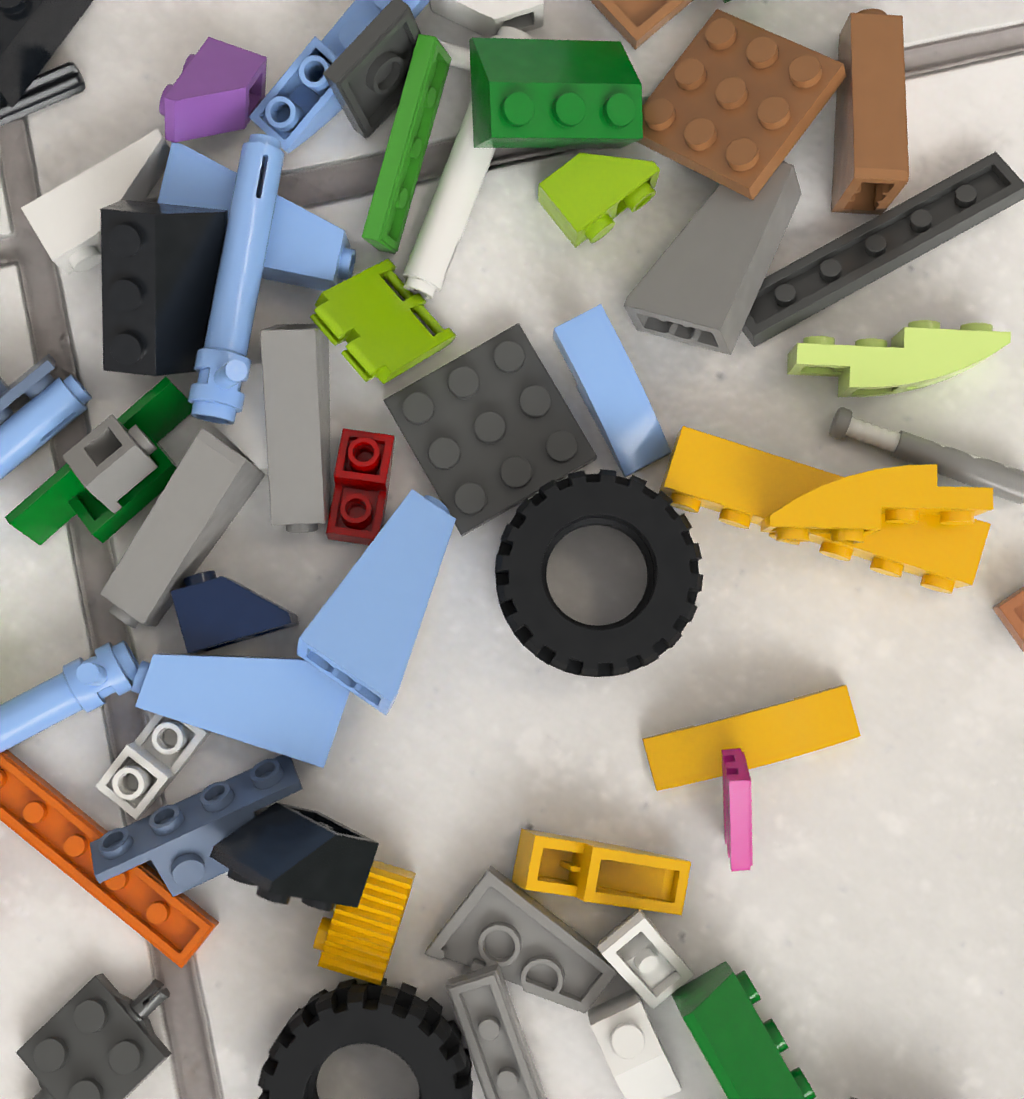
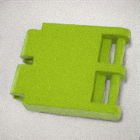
(378, 325)

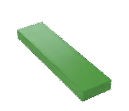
(407, 144)

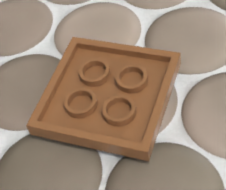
(738, 102)

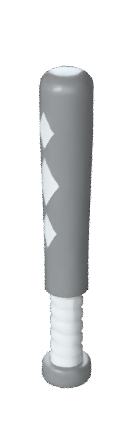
(951, 462)

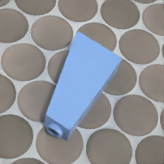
(300, 244)
(377, 609)
(252, 699)

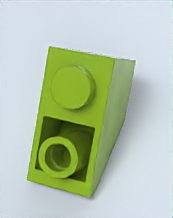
(595, 190)

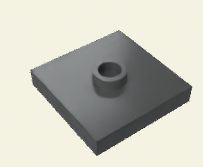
(374, 68)

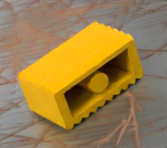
(363, 938)

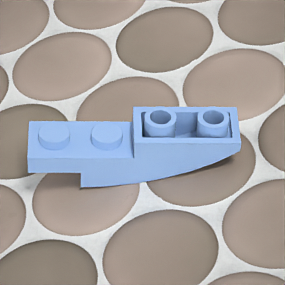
(302, 96)

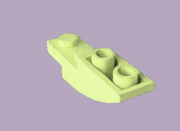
(916, 358)

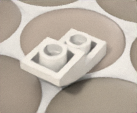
(150, 763)

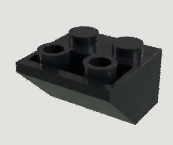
(298, 856)

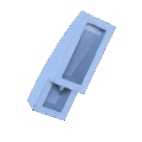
(611, 390)

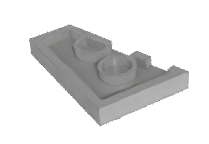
(527, 941)

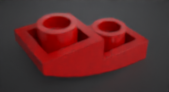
(360, 486)

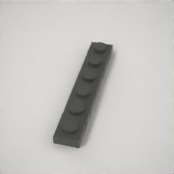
(882, 246)

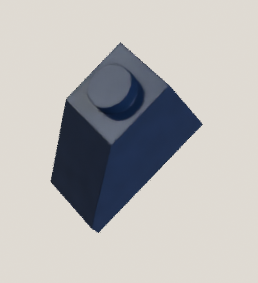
(224, 612)

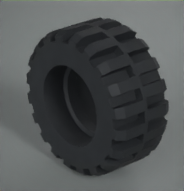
(644, 518)
(368, 1016)

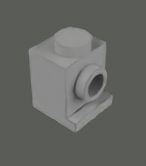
(112, 460)

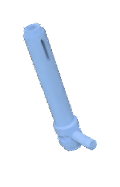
(224, 358)
(40, 421)
(78, 688)

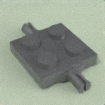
(97, 1044)

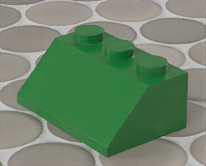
(553, 94)
(735, 1040)

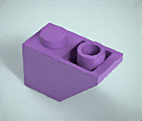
(213, 92)

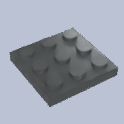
(490, 429)

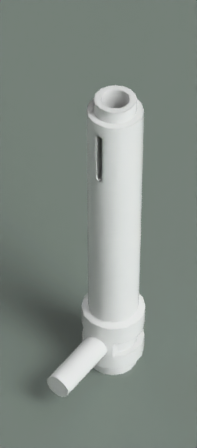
(453, 195)

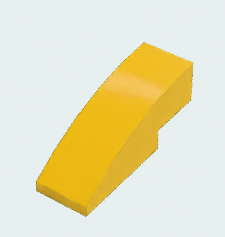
(600, 872)

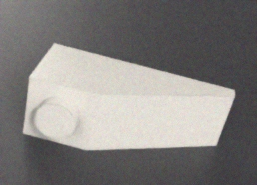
(70, 214)

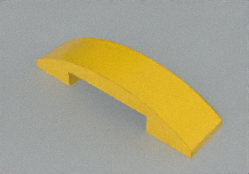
(762, 734)

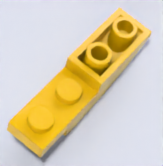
(855, 504)

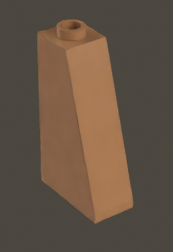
(870, 115)

